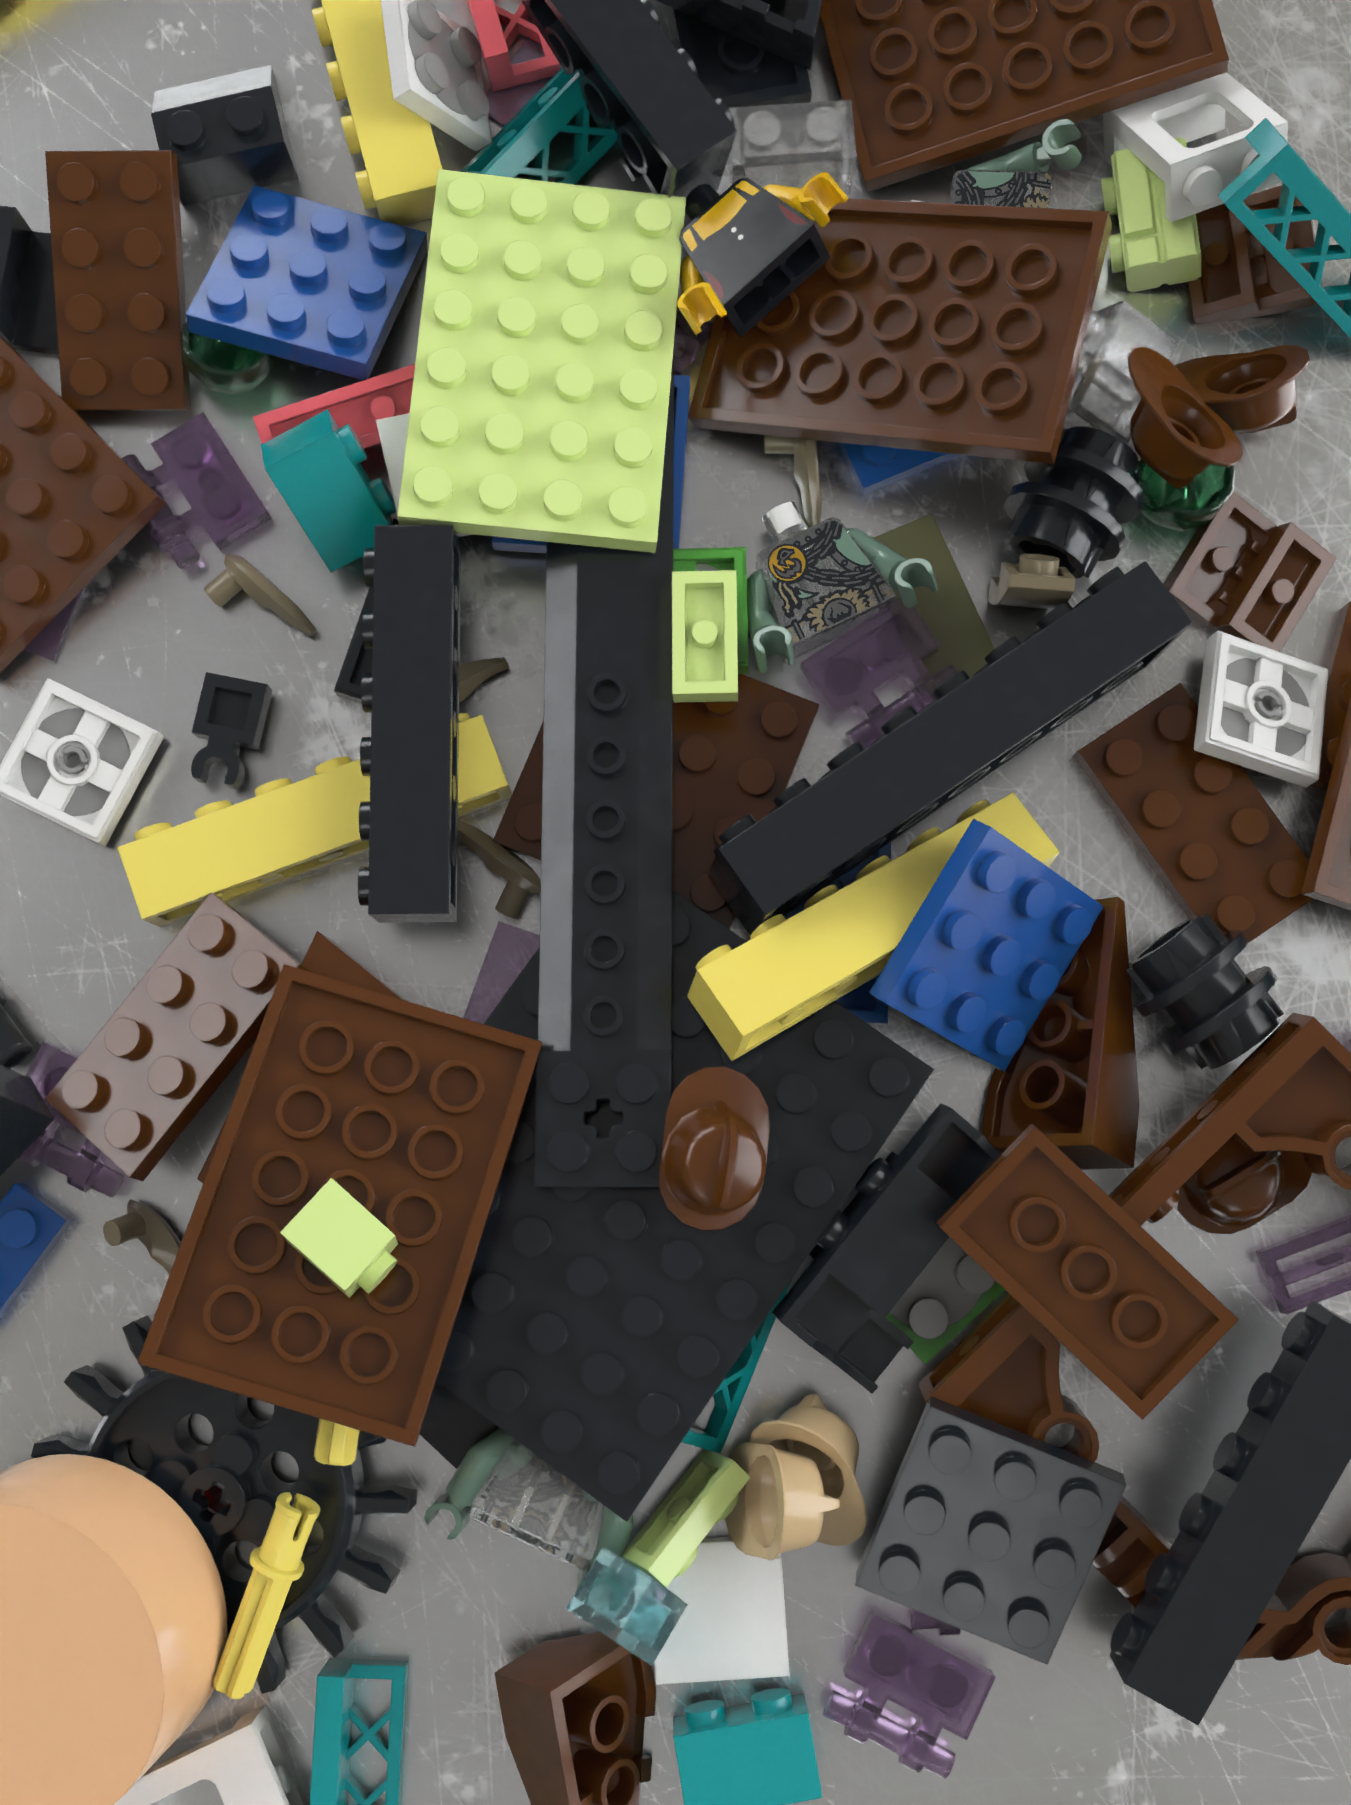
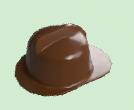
(1249, 388)
(1173, 424)
(714, 1148)
(1241, 1187)

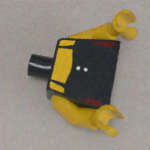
(751, 247)

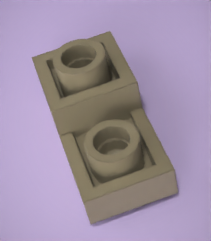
(1032, 583)

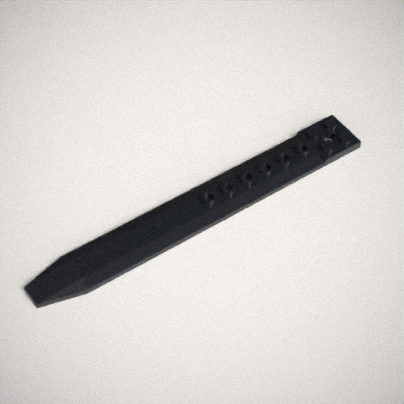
(607, 858)

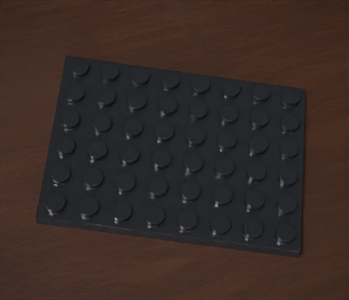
(605, 1316)

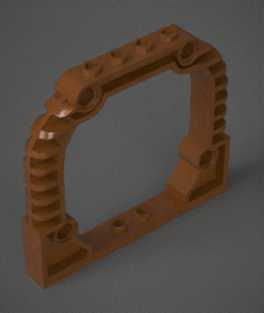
(1007, 1369)

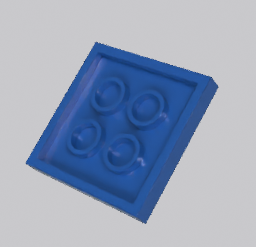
(308, 283)
(987, 946)

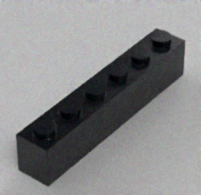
(413, 724)
(1244, 1523)

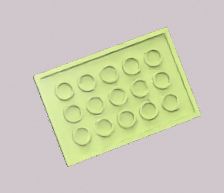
(544, 362)

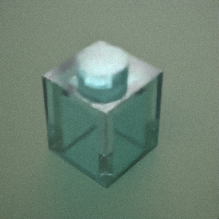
(627, 1605)

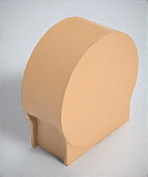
(102, 1629)

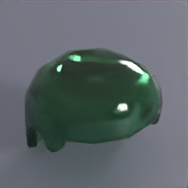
(224, 365)
(1185, 506)

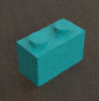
(327, 487)
(747, 1751)

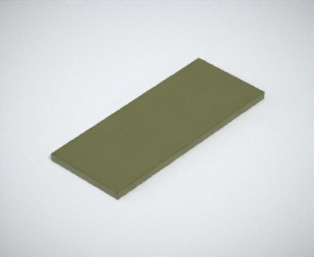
(949, 610)

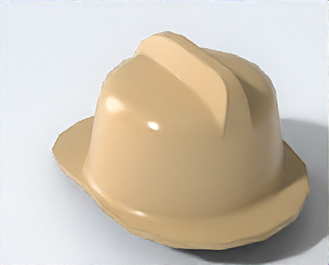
(835, 1450)
(779, 1504)

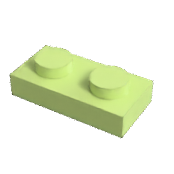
(704, 636)
(680, 1523)

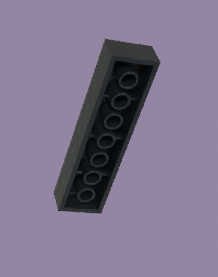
(946, 747)

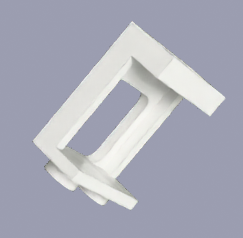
(1192, 174)
(242, 1762)

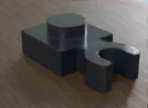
(229, 717)

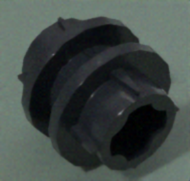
(1077, 502)
(1205, 992)

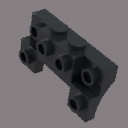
(882, 1246)

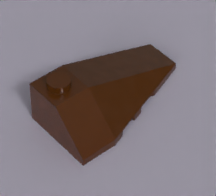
(1078, 1059)
(578, 1720)

